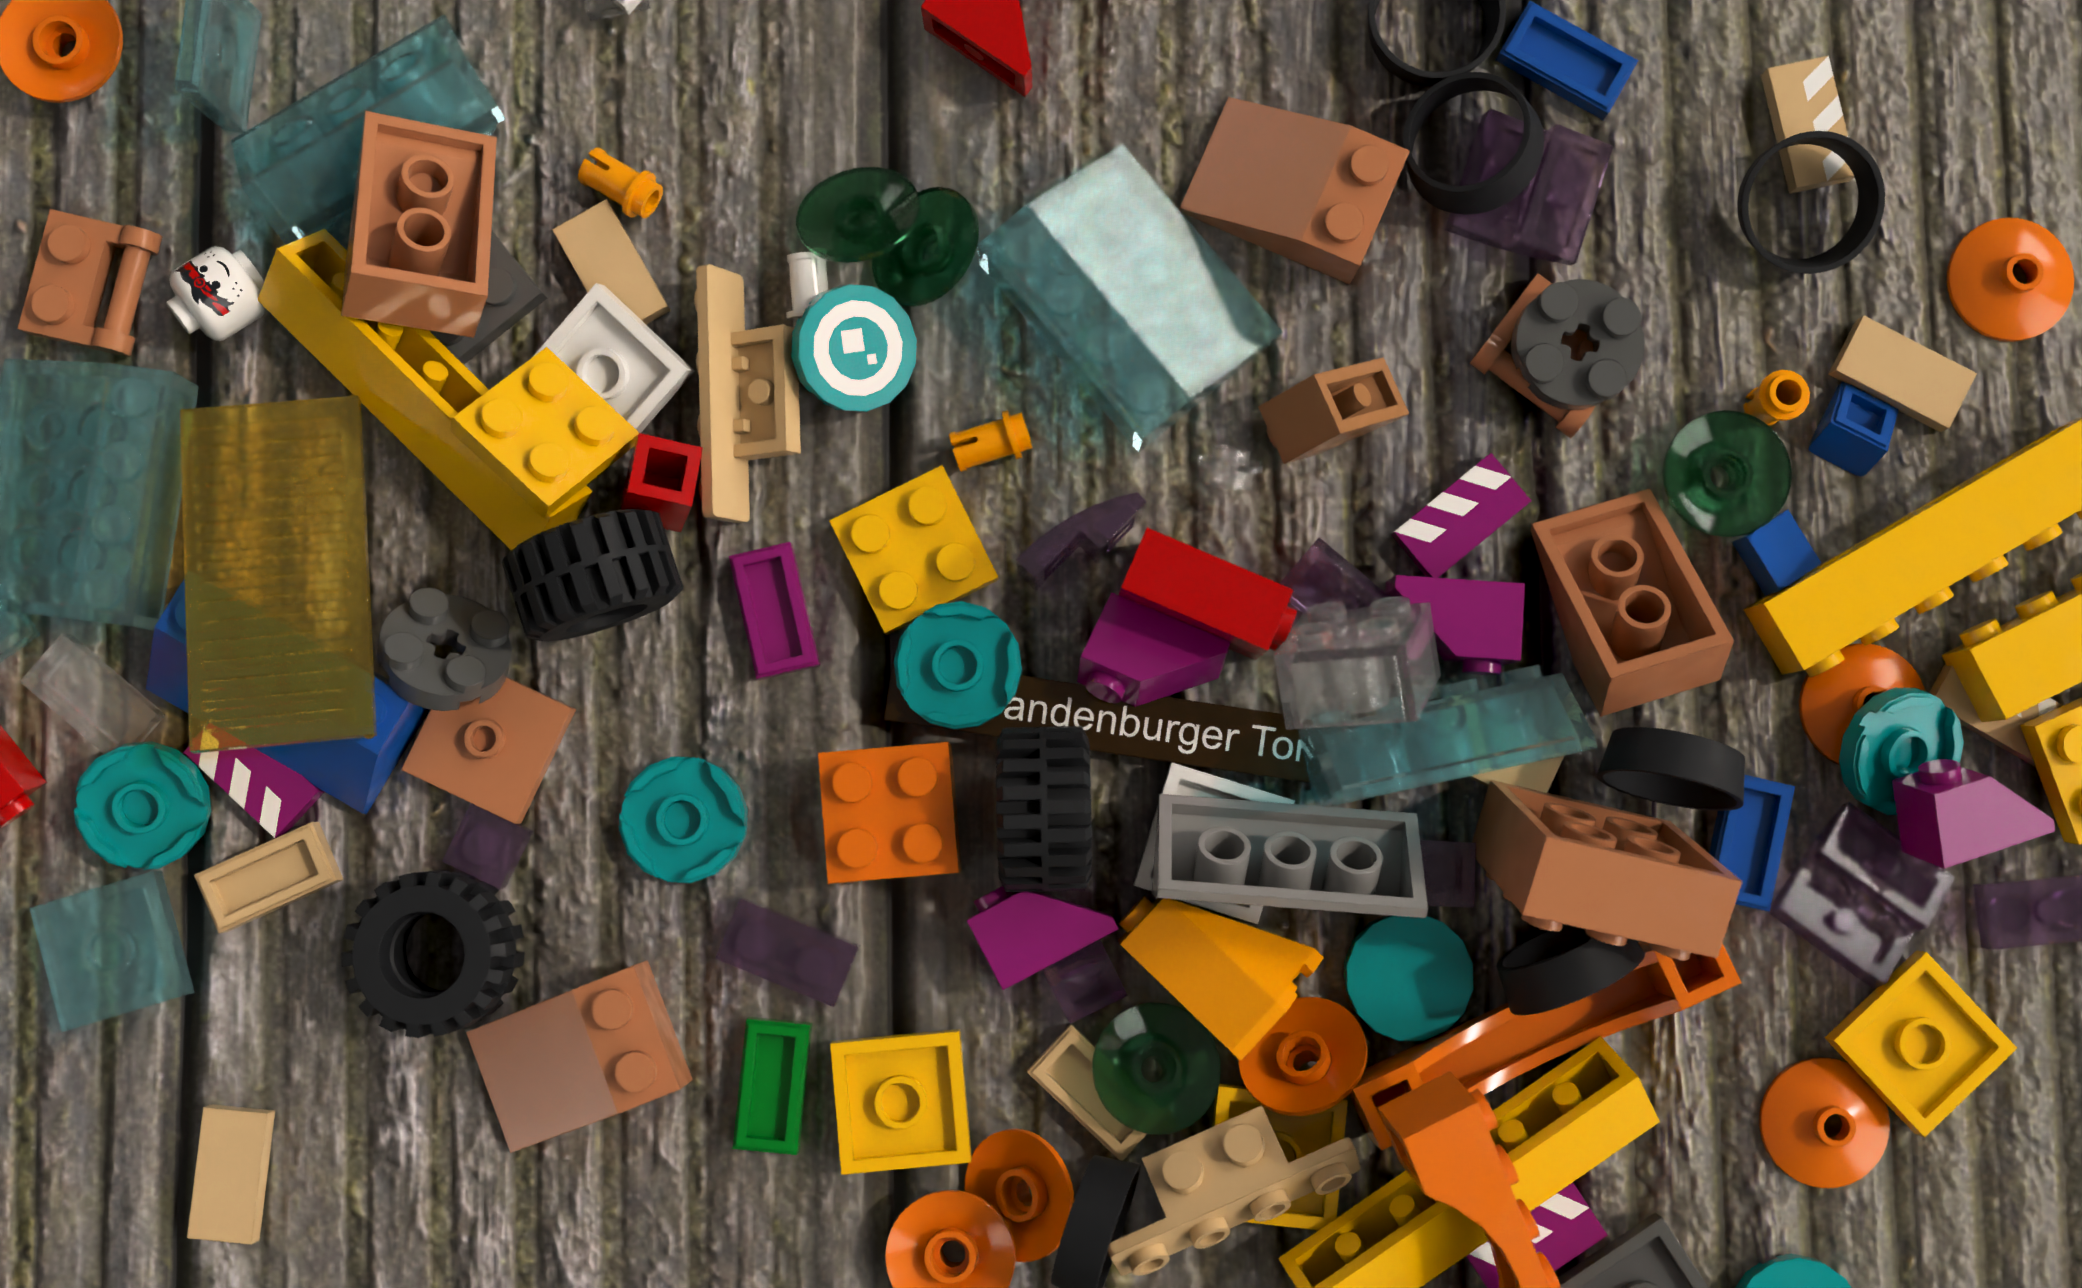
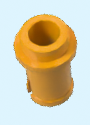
(632, 190)
(1778, 398)
(991, 441)

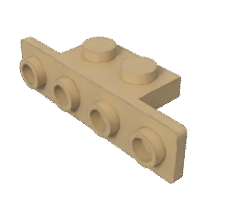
(743, 394)
(1222, 1182)

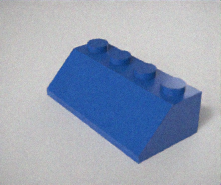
(343, 768)

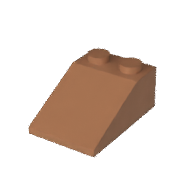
(1295, 185)
(420, 226)
(1630, 603)
(580, 1057)

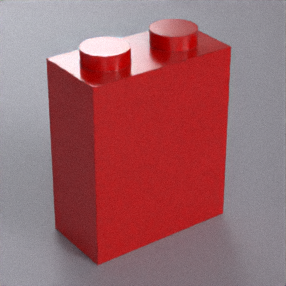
(1209, 594)

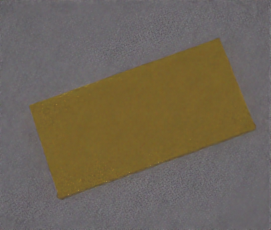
(276, 574)

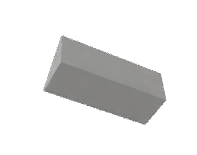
(1289, 856)

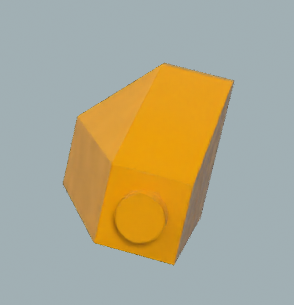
(1218, 967)

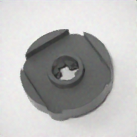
(1610, 325)
(438, 618)

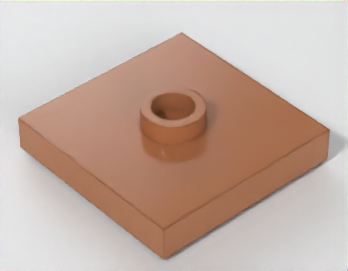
(492, 749)

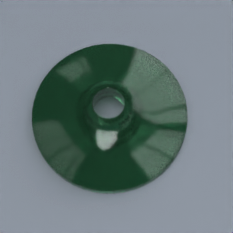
(858, 214)
(934, 253)
(1748, 453)
(1187, 1062)

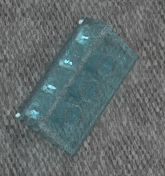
(306, 157)
(1453, 738)

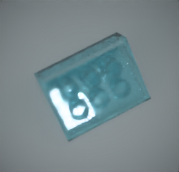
(1127, 294)
(89, 489)

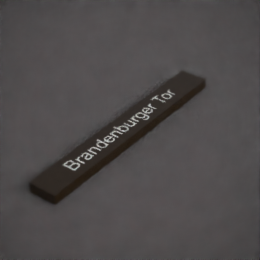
(1157, 730)

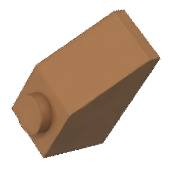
(1332, 409)

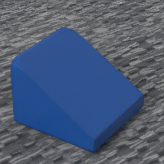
(1854, 430)
(1777, 553)

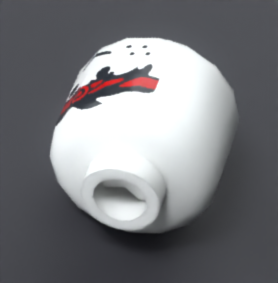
(216, 293)

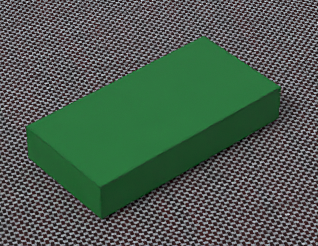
(772, 1085)

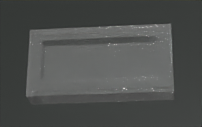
(91, 695)

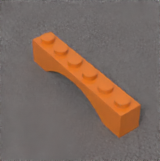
(1505, 1045)
(1452, 1158)

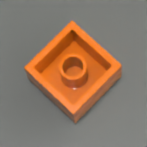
(889, 812)

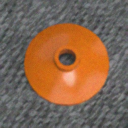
(34, 41)
(1989, 295)
(1835, 695)
(1307, 1032)
(1795, 1116)
(1003, 1172)
(918, 1236)

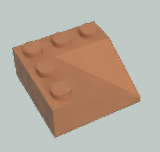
(1604, 872)

